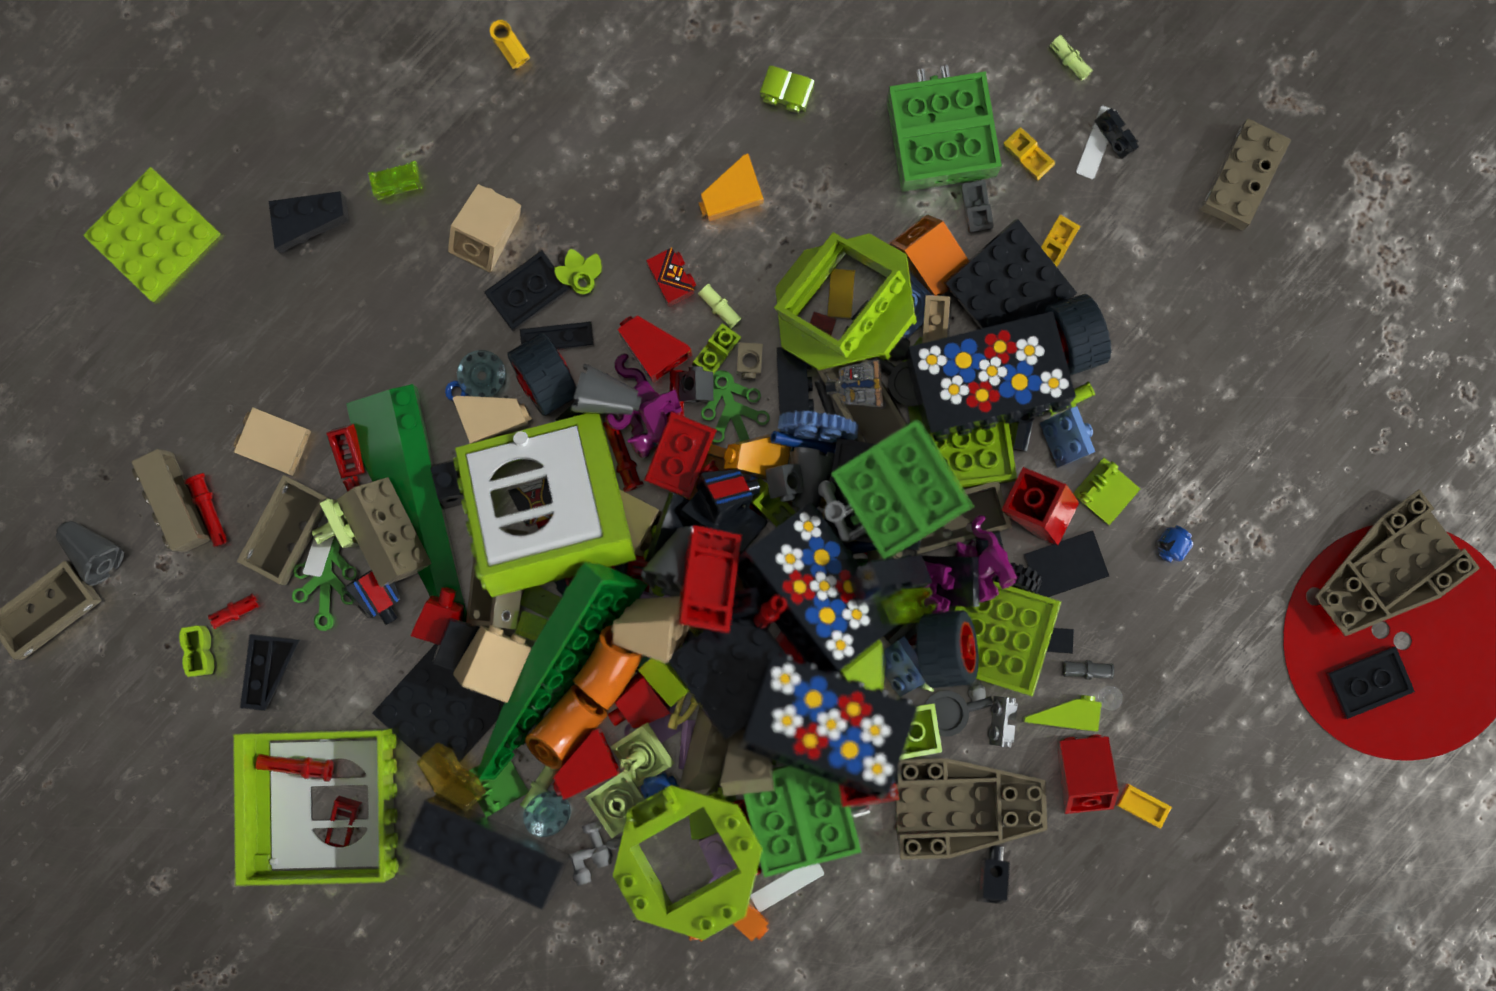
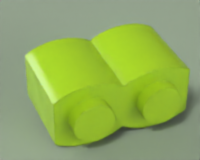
(787, 89)
(197, 657)

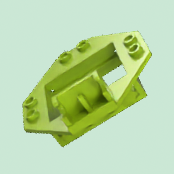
(878, 324)
(709, 907)

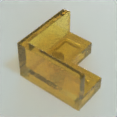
(449, 778)

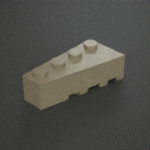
(744, 770)

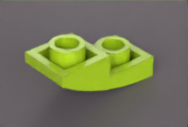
(717, 349)

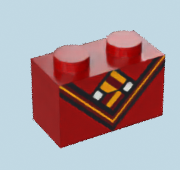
(671, 276)

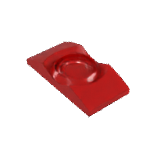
(709, 579)

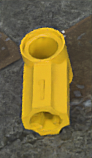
(509, 45)

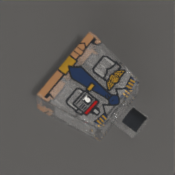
(858, 384)

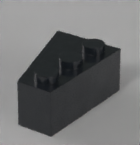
(305, 217)
(793, 383)
(885, 577)
(264, 669)

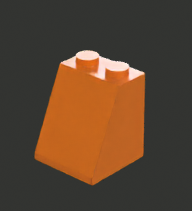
(931, 253)

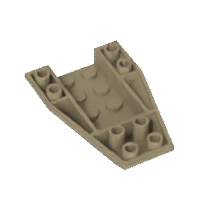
(1395, 568)
(963, 807)

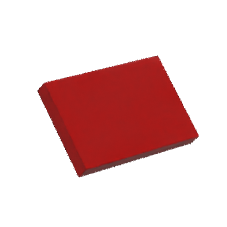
(680, 454)

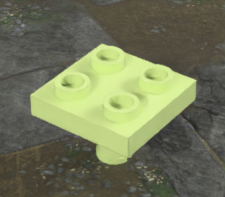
(336, 526)
(642, 754)
(612, 802)

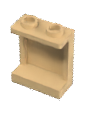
(271, 441)

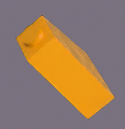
(732, 191)
(756, 456)

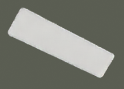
(1093, 151)
(318, 554)
(785, 886)

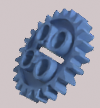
(805, 423)

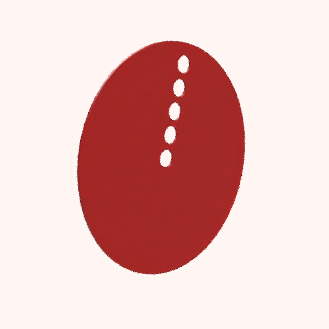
(1447, 662)

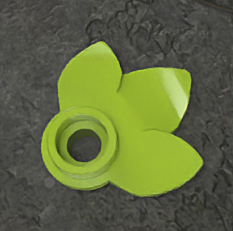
(577, 269)

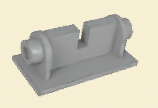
(1002, 710)

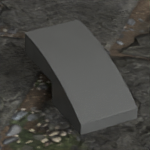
(977, 205)

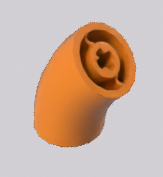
(607, 670)
(565, 728)

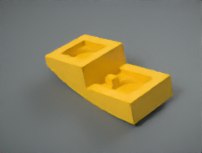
(1028, 153)
(1059, 238)

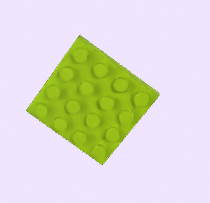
(151, 234)
(978, 456)
(1013, 637)

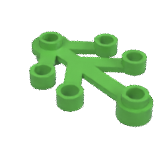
(732, 408)
(325, 581)

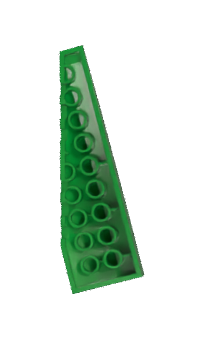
(398, 447)
(561, 650)

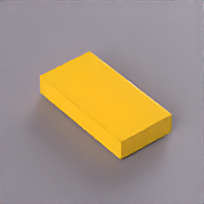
(841, 293)
(1143, 806)

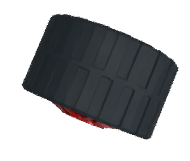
(1082, 333)
(542, 374)
(947, 649)

